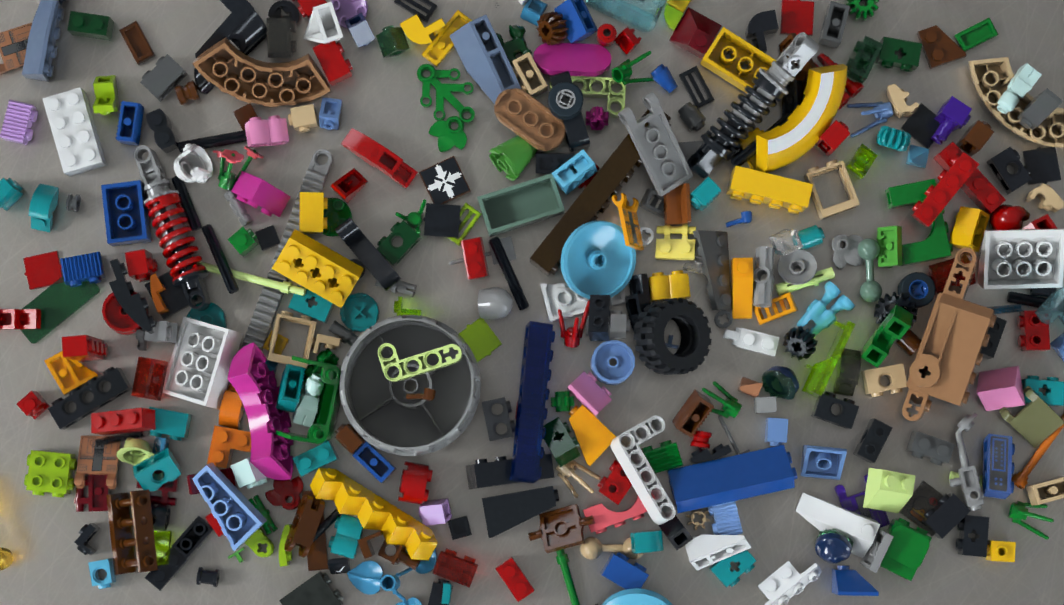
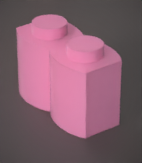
(266, 132)

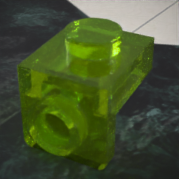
(398, 308)

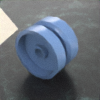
(612, 374)

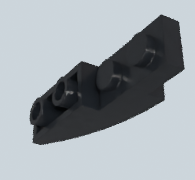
(638, 298)
(134, 304)
(180, 552)

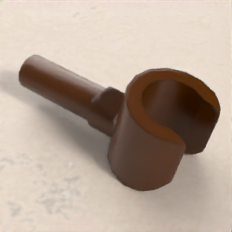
(429, 394)

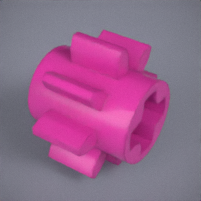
(597, 118)

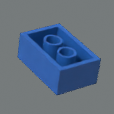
(125, 213)

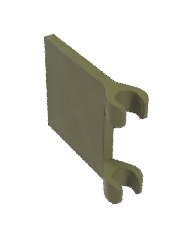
(1035, 420)

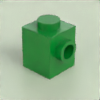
(243, 241)

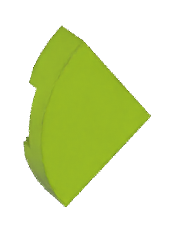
(672, 16)

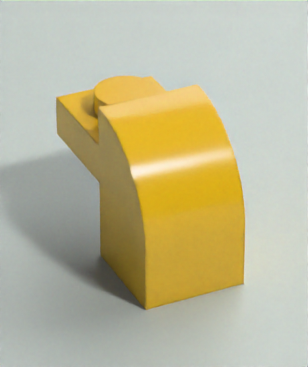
(418, 33)

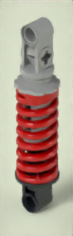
(171, 229)

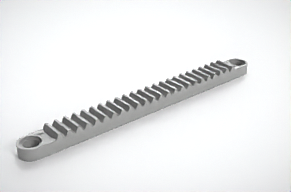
(271, 298)

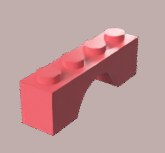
(605, 517)

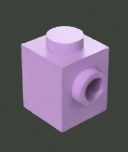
(435, 512)

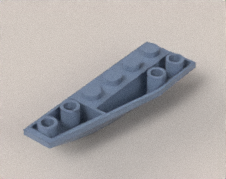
(42, 41)
(484, 57)

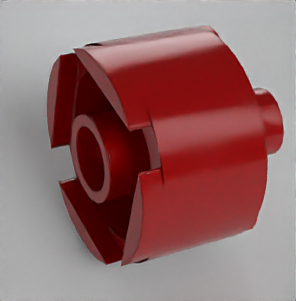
(414, 483)

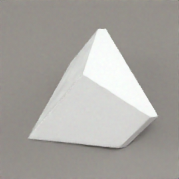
(323, 25)

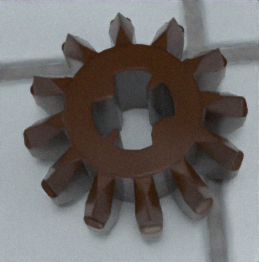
(552, 28)

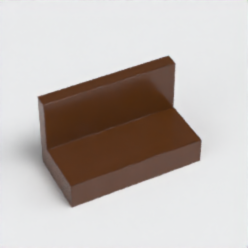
(366, 546)

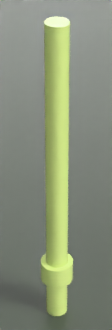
(284, 287)

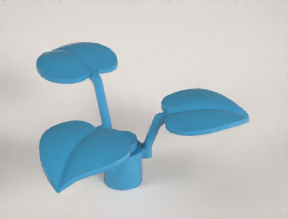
(369, 580)

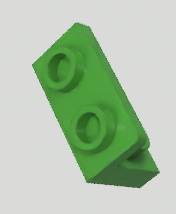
(890, 246)

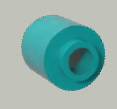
(811, 237)

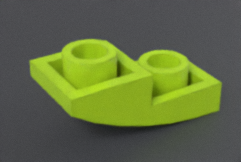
(284, 556)

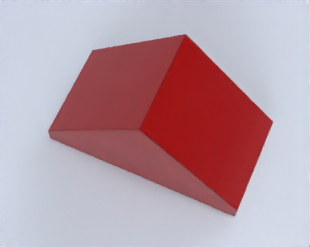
(349, 185)

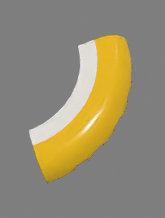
(806, 123)

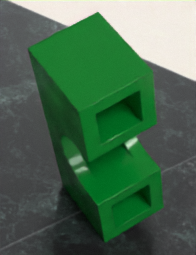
(892, 328)

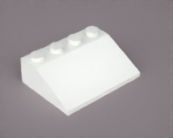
(1022, 259)
(201, 362)

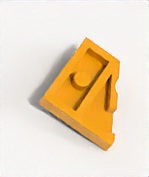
(68, 372)

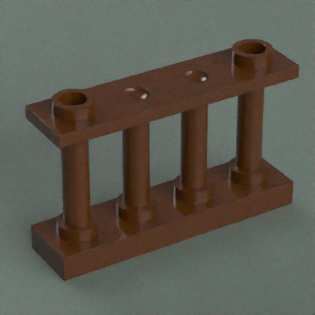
(121, 532)

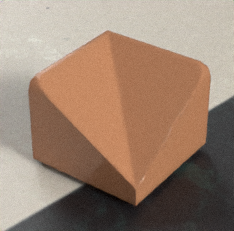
(749, 387)

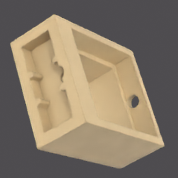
(852, 201)
(288, 316)

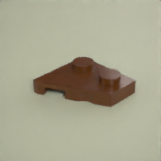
(938, 47)

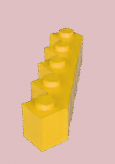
(374, 512)

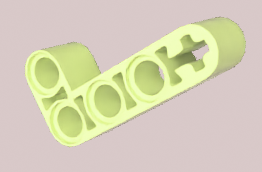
(606, 92)
(424, 367)

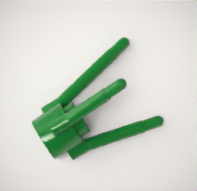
(624, 71)
(414, 219)
(730, 405)
(1019, 512)

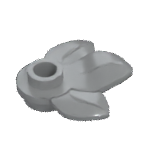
(848, 253)

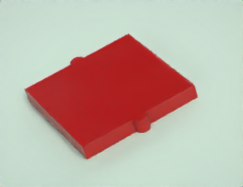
(797, 17)
(42, 269)

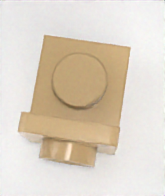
(329, 342)

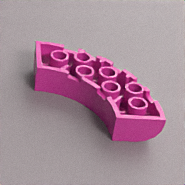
(259, 397)

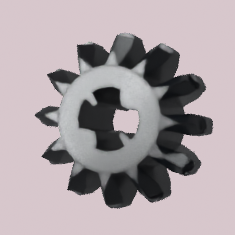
(800, 343)

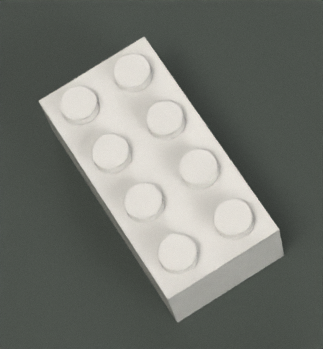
(74, 132)

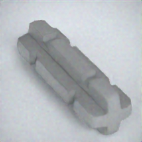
(238, 208)

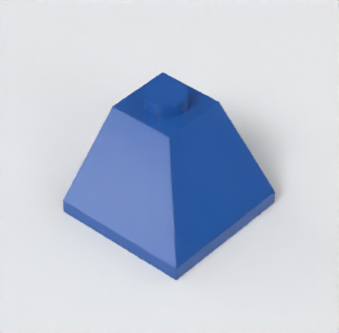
(850, 583)

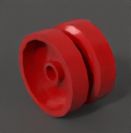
(116, 319)

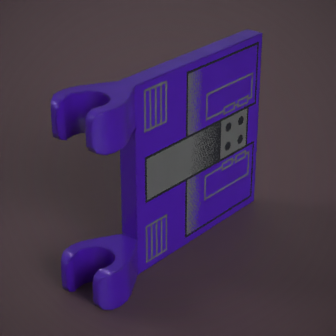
(855, 504)

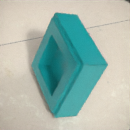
(446, 595)

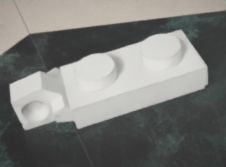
(753, 341)

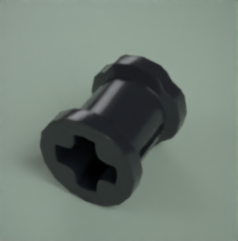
(208, 577)

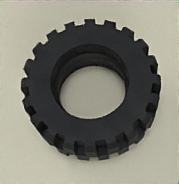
(693, 330)

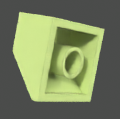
(888, 490)

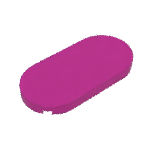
(576, 58)

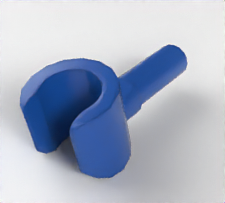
(746, 217)

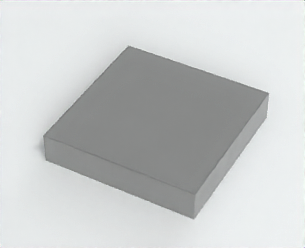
(877, 550)

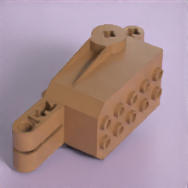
(949, 344)

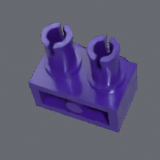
(950, 117)

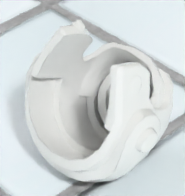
(193, 164)

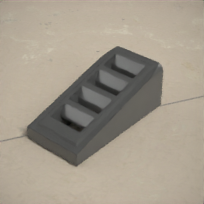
(651, 207)

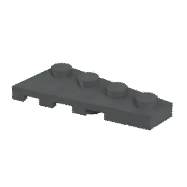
(715, 256)

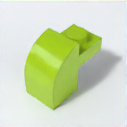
(106, 95)

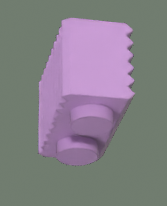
(18, 122)

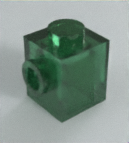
(392, 41)

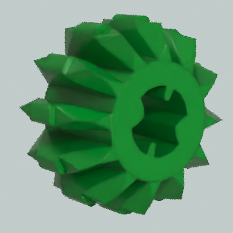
(864, 10)

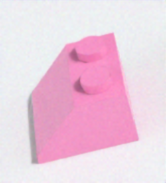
(589, 393)

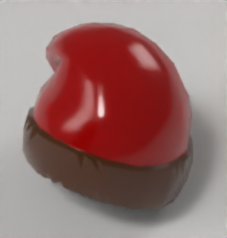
(1008, 217)

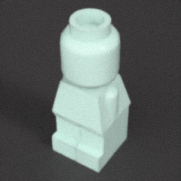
(1017, 88)
(309, 401)

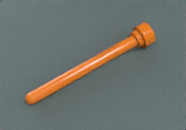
(1020, 479)

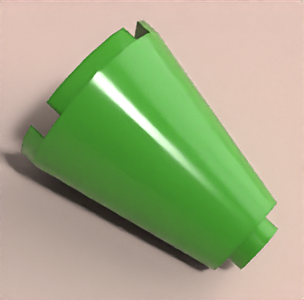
(512, 156)

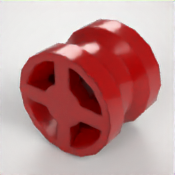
(701, 439)

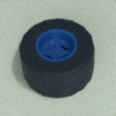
(918, 287)

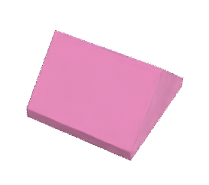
(1000, 388)

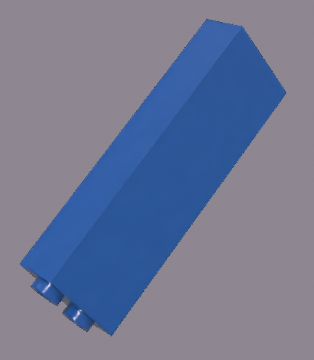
(731, 478)

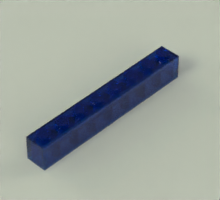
(531, 402)

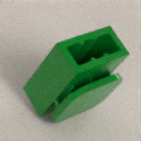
(906, 549)

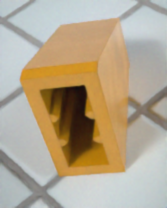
(590, 433)

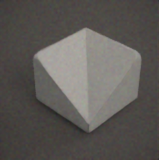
(765, 404)

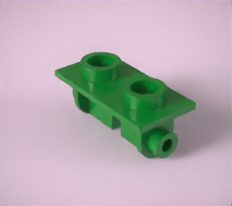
(324, 356)

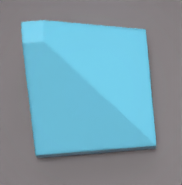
(917, 156)

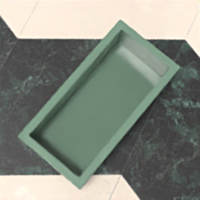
(521, 205)

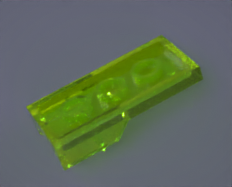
(822, 371)

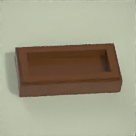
(137, 42)

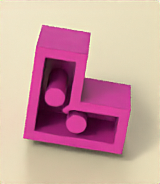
(260, 193)

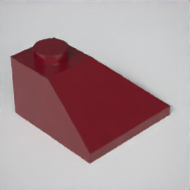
(695, 33)

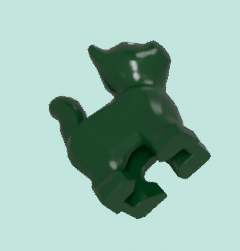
(514, 46)

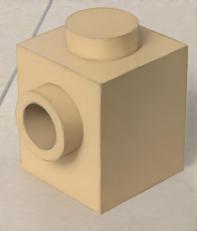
(303, 118)

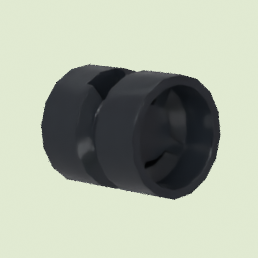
(162, 515)

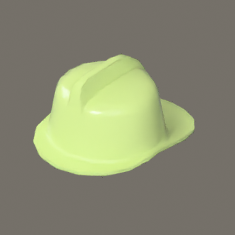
(134, 451)

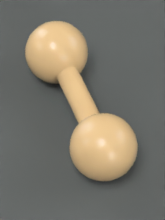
(593, 548)

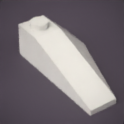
(830, 516)

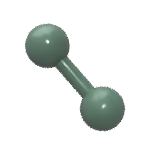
(868, 250)

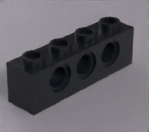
(65, 418)

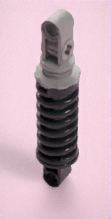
(768, 87)

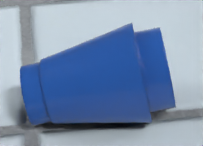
(664, 78)

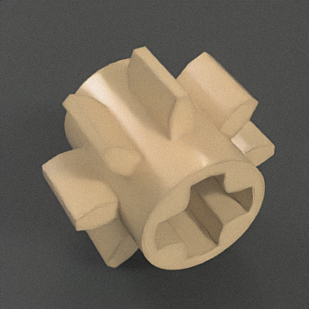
(703, 518)

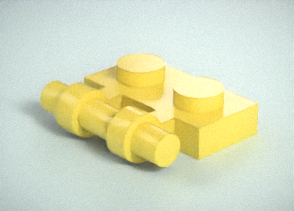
(675, 248)

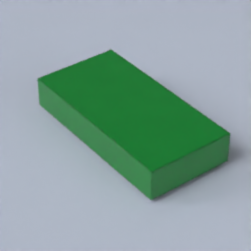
(976, 35)

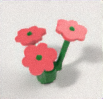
(228, 178)

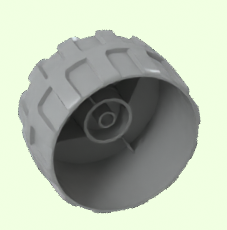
(380, 407)

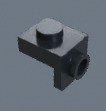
(86, 534)

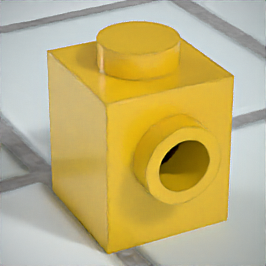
(1001, 551)

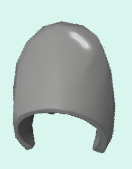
(494, 303)

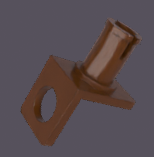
(400, 556)

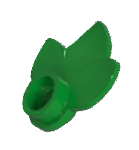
(447, 136)

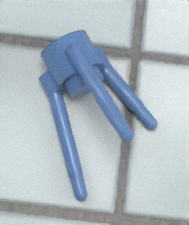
(880, 110)

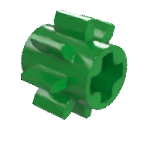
(562, 401)

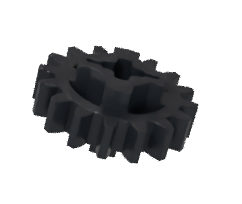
(888, 303)

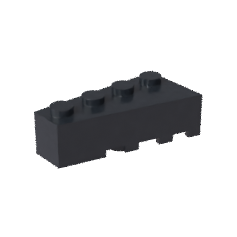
(498, 472)

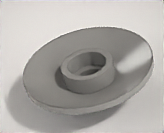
(800, 260)

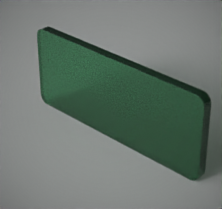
(57, 305)

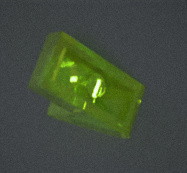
(861, 162)

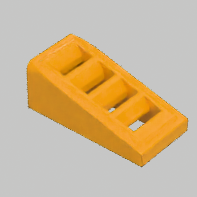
(793, 308)

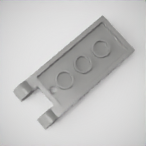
(657, 146)

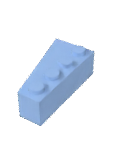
(228, 505)

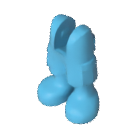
(818, 312)

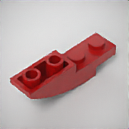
(379, 157)

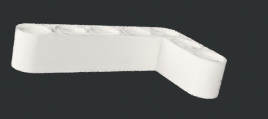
(643, 468)

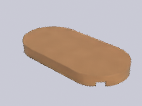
(529, 119)

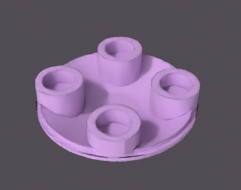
(349, 8)

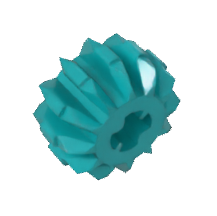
(893, 138)

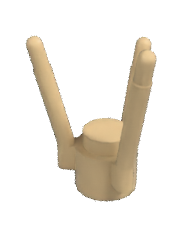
(569, 470)

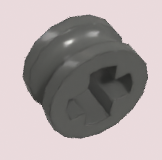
(73, 202)
(721, 313)

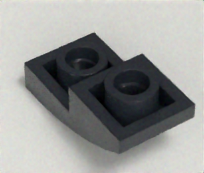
(704, 455)

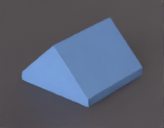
(822, 462)

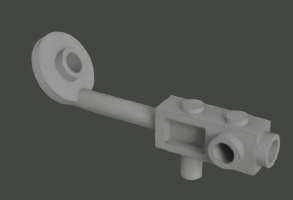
(968, 476)

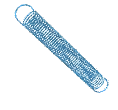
(1007, 309)

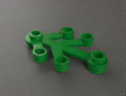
(444, 91)

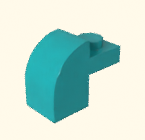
(42, 206)
(646, 541)

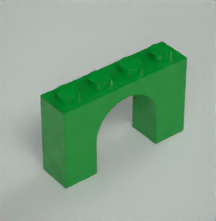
(936, 244)

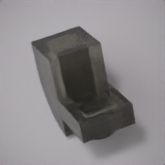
(847, 372)

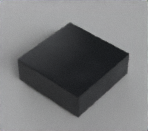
(267, 237)
(459, 527)

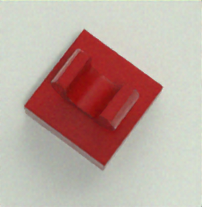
(627, 40)

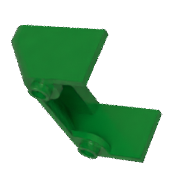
(328, 406)

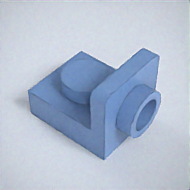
(330, 113)

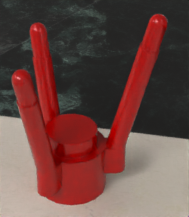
(573, 334)

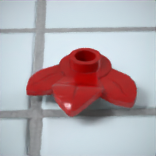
(283, 490)

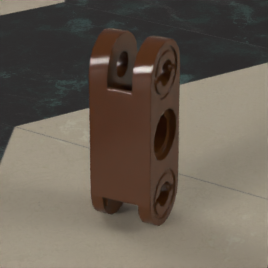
(304, 525)

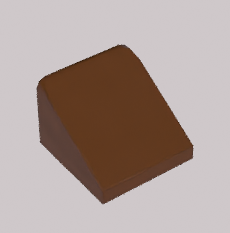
(244, 114)

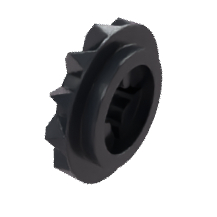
(287, 7)

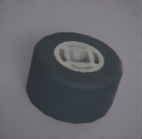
(564, 107)

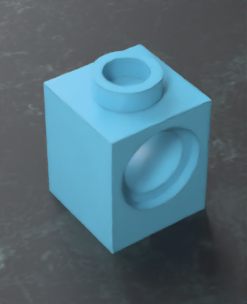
(108, 566)

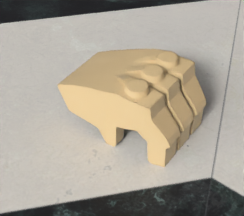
(898, 99)
(1049, 198)

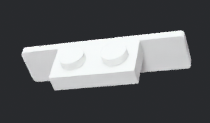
(787, 582)

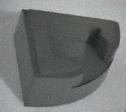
(142, 344)

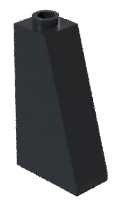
(512, 509)

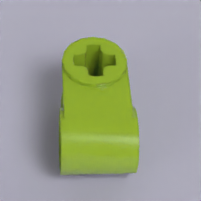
(255, 542)

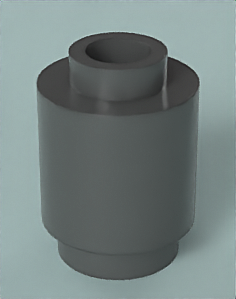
(692, 117)

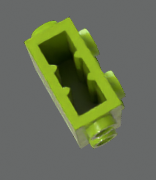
(50, 473)

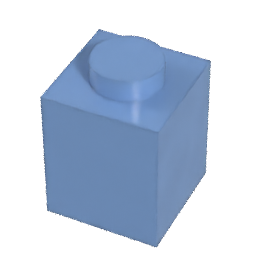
(776, 431)

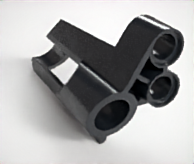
(242, 27)

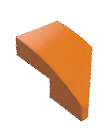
(156, 287)

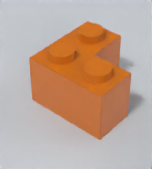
(223, 444)

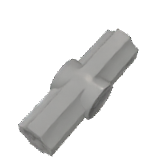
(763, 265)

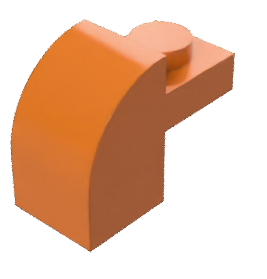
(231, 409)

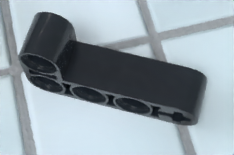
(575, 128)
(367, 254)

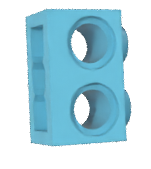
(574, 172)

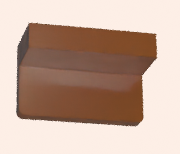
(677, 205)

